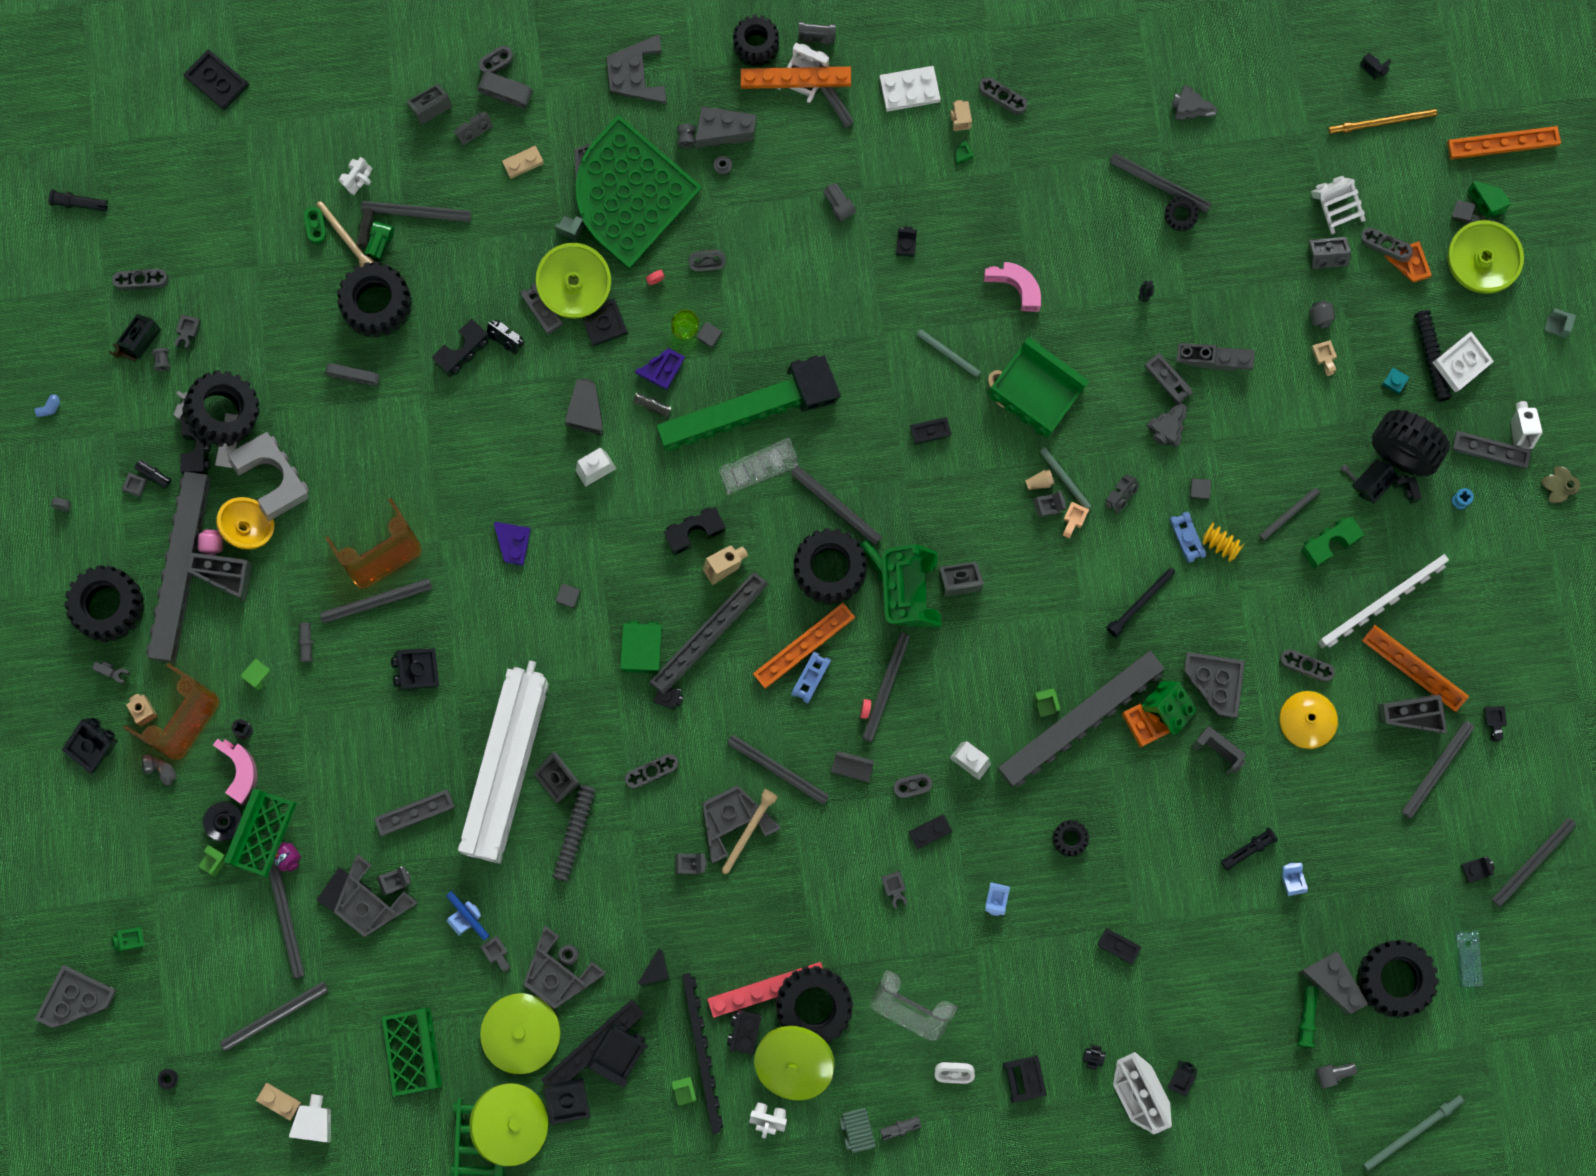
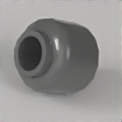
(1322, 314)

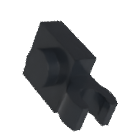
(1495, 719)

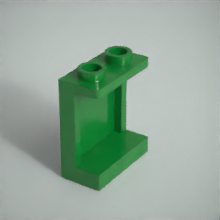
(641, 647)

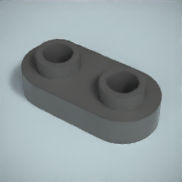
(494, 59)
(707, 261)
(912, 786)

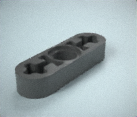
(1004, 103)
(1401, 246)
(146, 284)
(352, 374)
(1322, 665)
(662, 760)

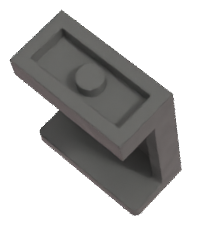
(1222, 747)

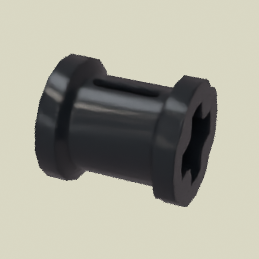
(236, 727)

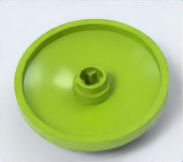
(1485, 257)
(573, 280)
(520, 1033)
(794, 1063)
(508, 1124)

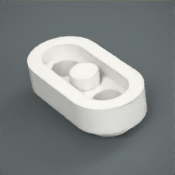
(954, 1073)

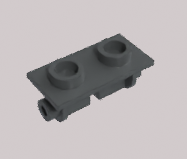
(478, 125)
(1128, 486)

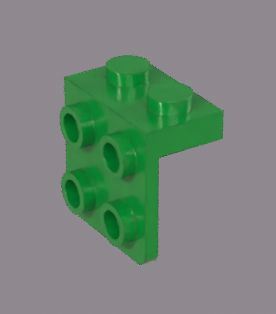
(1172, 705)

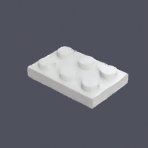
(909, 88)
(1463, 362)

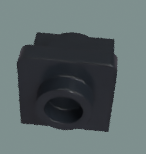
(1373, 66)
(906, 241)
(1411, 488)
(671, 699)
(1478, 869)
(1183, 1078)

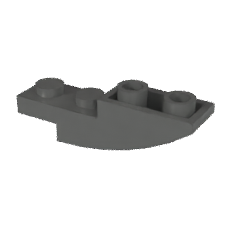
(1215, 358)

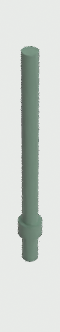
(1444, 1110)

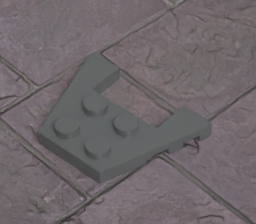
(627, 71)
(729, 812)
(363, 908)
(551, 979)

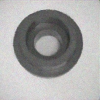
(722, 170)
(563, 950)

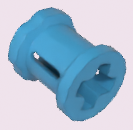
(1466, 494)

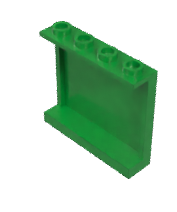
(1037, 387)

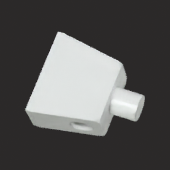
(1525, 426)
(594, 466)
(971, 759)
(312, 1121)

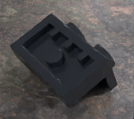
(745, 1031)

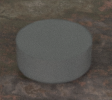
(60, 504)

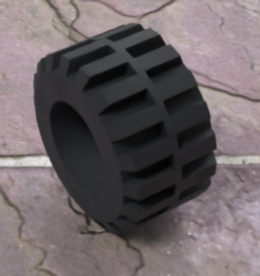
(752, 27)

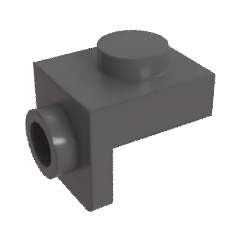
(1049, 504)
(690, 863)
(394, 881)

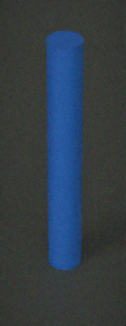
(467, 915)

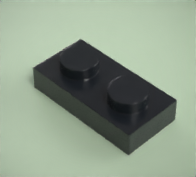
(930, 430)
(930, 832)
(1119, 946)

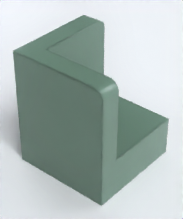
(569, 227)
(1559, 323)

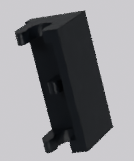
(1375, 481)

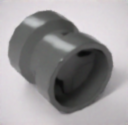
(686, 136)

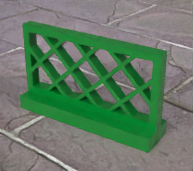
(249, 828)
(428, 1049)

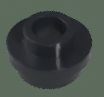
(161, 1079)

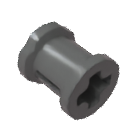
(161, 359)

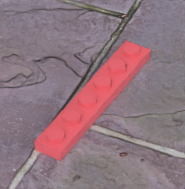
(749, 995)

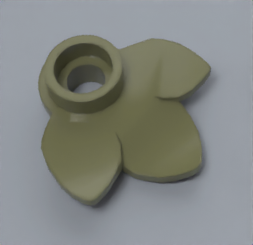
(1558, 485)

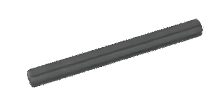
(1158, 181)
(417, 211)
(836, 505)
(376, 601)
(886, 687)
(778, 769)
(1438, 769)
(1536, 859)
(286, 922)
(274, 1016)

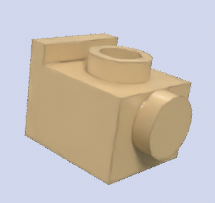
(961, 116)
(144, 715)

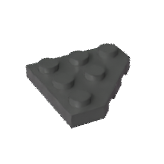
(1217, 681)
(73, 997)

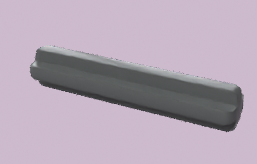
(838, 106)

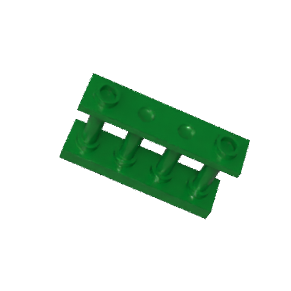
(456, 1169)

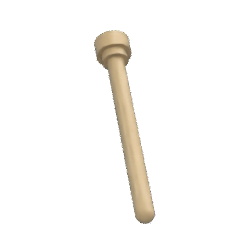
(344, 235)
(767, 799)

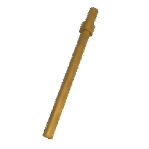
(1347, 127)

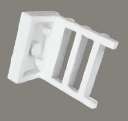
(806, 57)
(1334, 192)

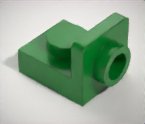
(127, 939)

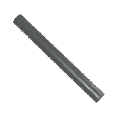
(1290, 513)

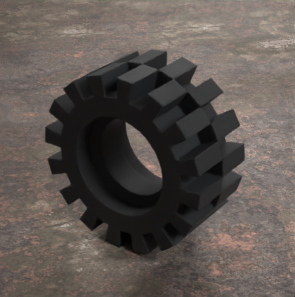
(1181, 202)
(1081, 832)

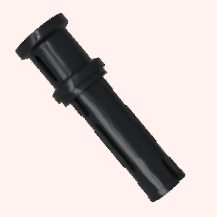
(69, 200)
(1257, 844)

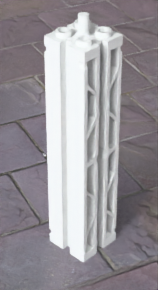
(504, 764)

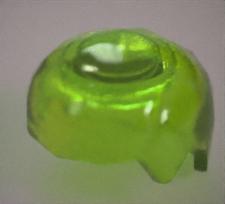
(685, 324)

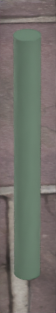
(947, 352)
(1065, 478)

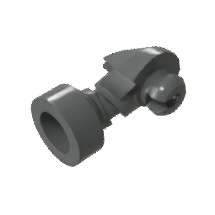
(166, 771)

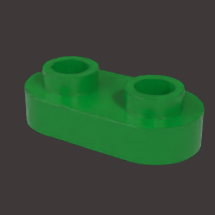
(315, 226)

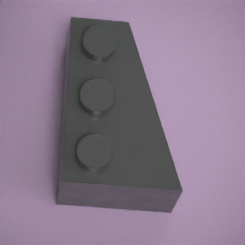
(724, 126)
(222, 573)
(1416, 713)
(1336, 982)

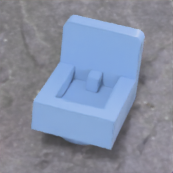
(1294, 879)
(997, 899)
(459, 923)

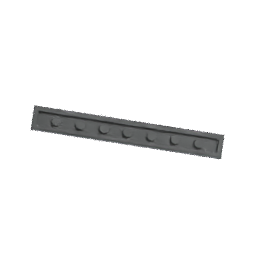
(708, 633)

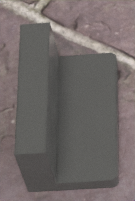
(852, 766)

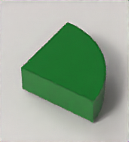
(963, 153)

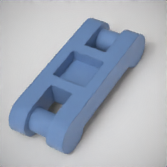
(1187, 537)
(811, 677)

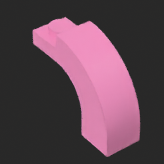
(1021, 280)
(245, 771)

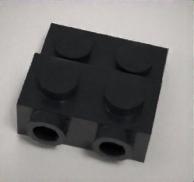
(415, 669)
(90, 744)

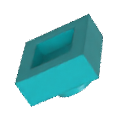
(1395, 380)

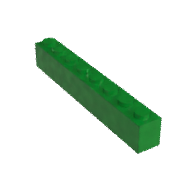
(729, 414)

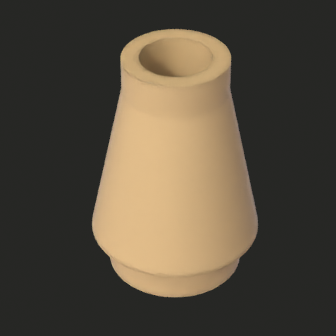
(1041, 480)

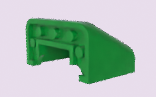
(906, 586)

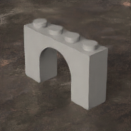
(265, 451)

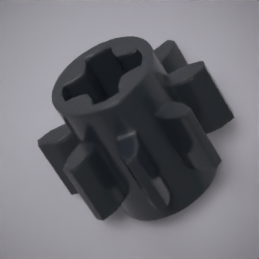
(1093, 1057)

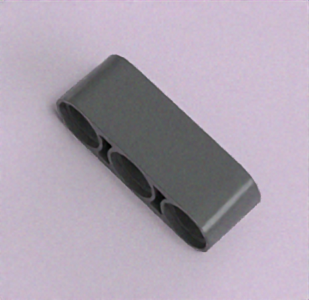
(505, 89)

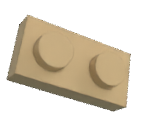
(523, 162)
(278, 1101)

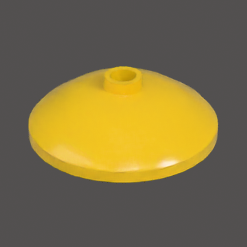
(244, 514)
(1297, 726)

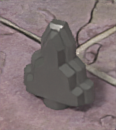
(1190, 105)
(1168, 426)

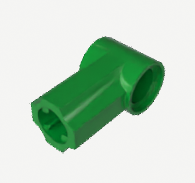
(380, 235)

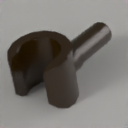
(120, 353)

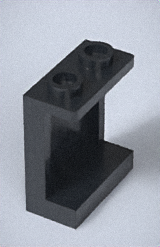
(814, 382)
(617, 1054)

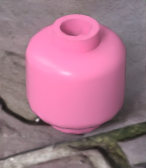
(210, 542)

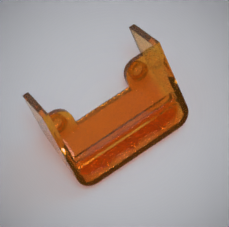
(384, 557)
(186, 721)

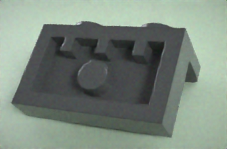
(1329, 252)

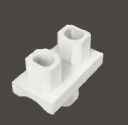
(357, 177)
(768, 1123)

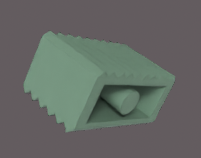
(858, 1130)

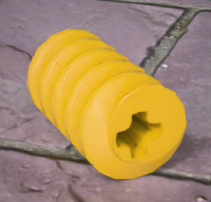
(1221, 542)

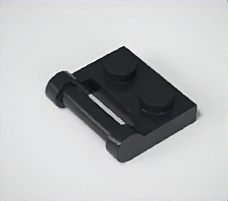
(1031, 1078)

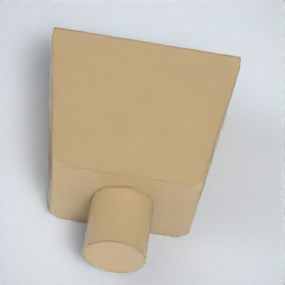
(723, 563)

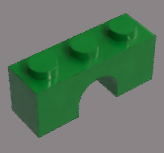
(1345, 532)

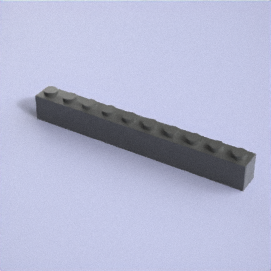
(176, 580)
(1080, 719)

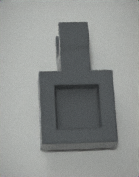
(107, 670)
(495, 951)

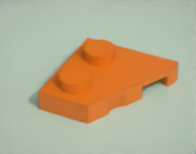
(1416, 268)
(1144, 725)

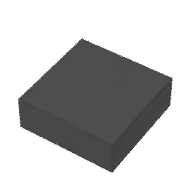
(1463, 211)
(709, 334)
(134, 484)
(1200, 489)
(568, 595)

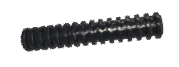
(1432, 352)

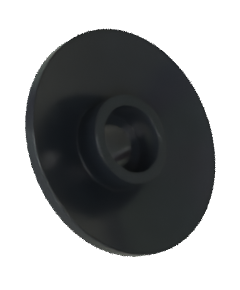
(214, 817)

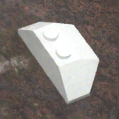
(1142, 1094)

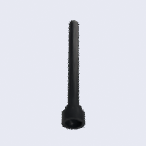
(1115, 628)

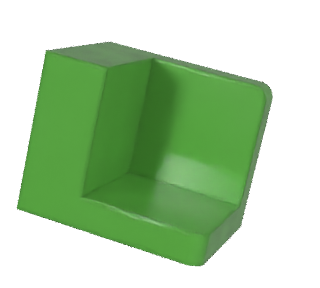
(255, 674)
(1047, 703)
(212, 861)
(684, 1091)

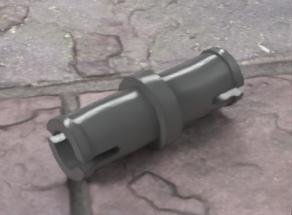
(305, 642)
(900, 1128)

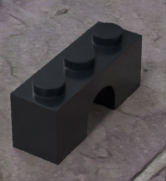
(452, 361)
(197, 460)
(707, 521)

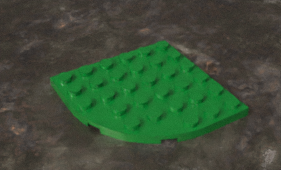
(629, 191)

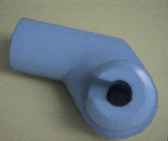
(49, 408)

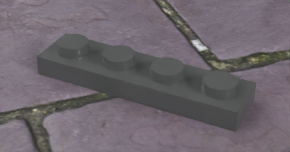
(1491, 450)
(414, 813)

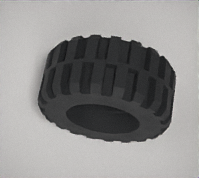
(360, 281)
(231, 388)
(1410, 442)
(833, 541)
(84, 589)
(1423, 973)
(823, 979)

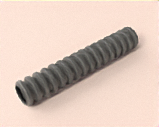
(574, 833)

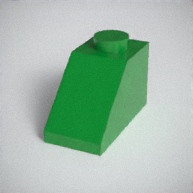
(1489, 199)

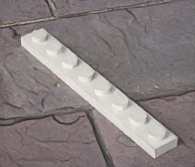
(1391, 598)

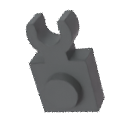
(187, 328)
(894, 886)

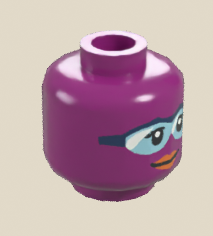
(287, 857)

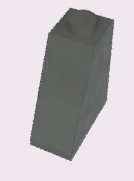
(584, 408)

